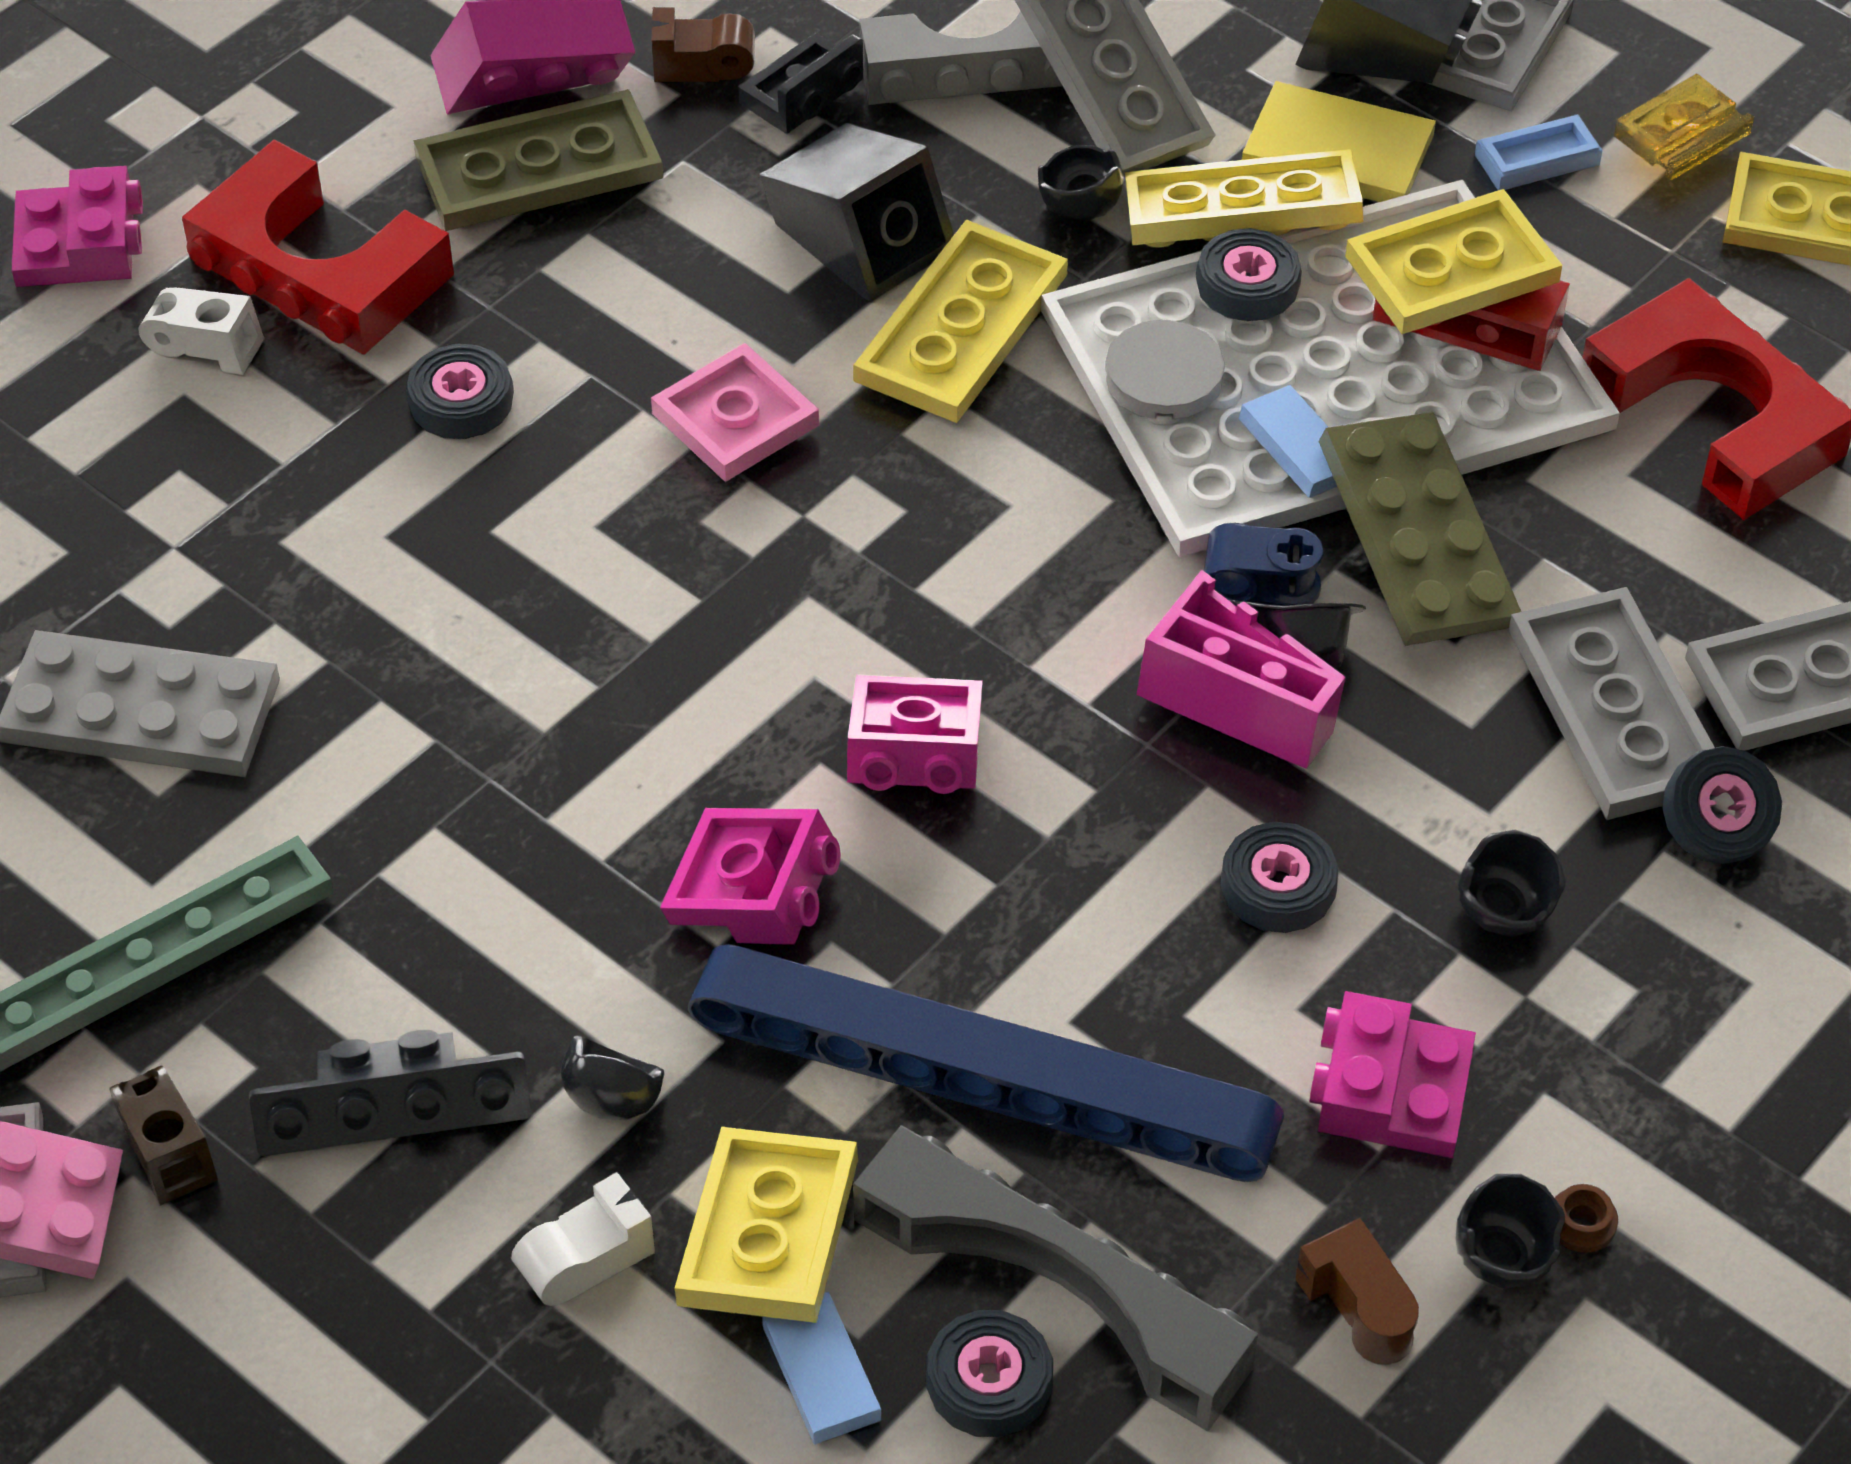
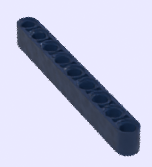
(988, 1063)

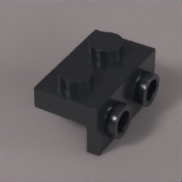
(804, 81)

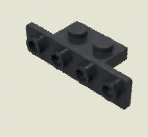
(389, 1093)

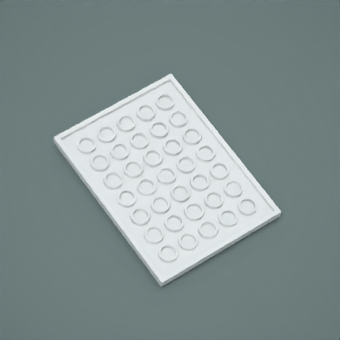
(1336, 359)

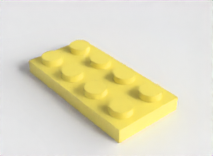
(1243, 194)
(960, 321)

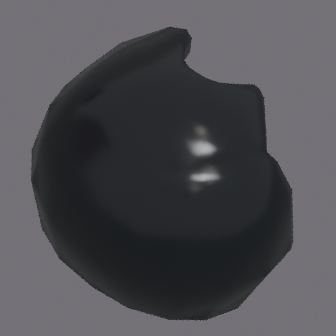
(1081, 182)
(1511, 883)
(609, 1081)
(1510, 1231)

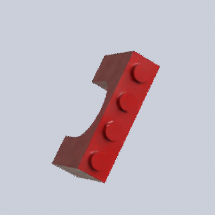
(345, 297)
(1697, 338)

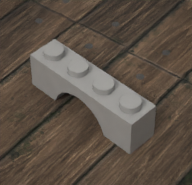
(916, 63)

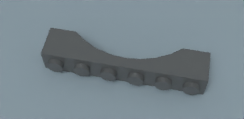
(937, 1203)

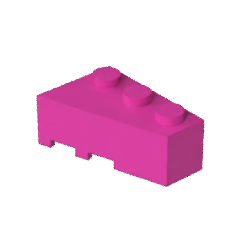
(529, 49)
(1239, 676)

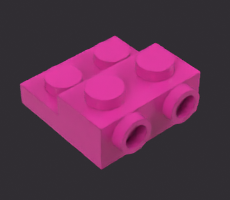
(78, 229)
(914, 733)
(753, 873)
(1392, 1076)

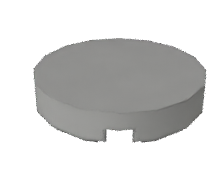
(1164, 369)

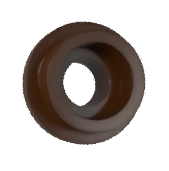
(1596, 1207)

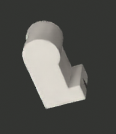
(203, 327)
(586, 1243)

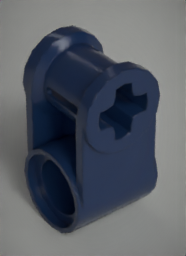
(1258, 562)

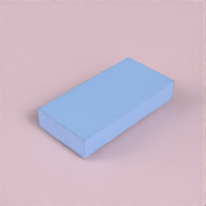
(1538, 152)
(1291, 436)
(823, 1373)

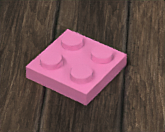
(735, 412)
(54, 1199)

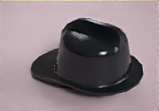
(1317, 626)

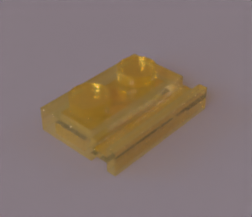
(1683, 126)

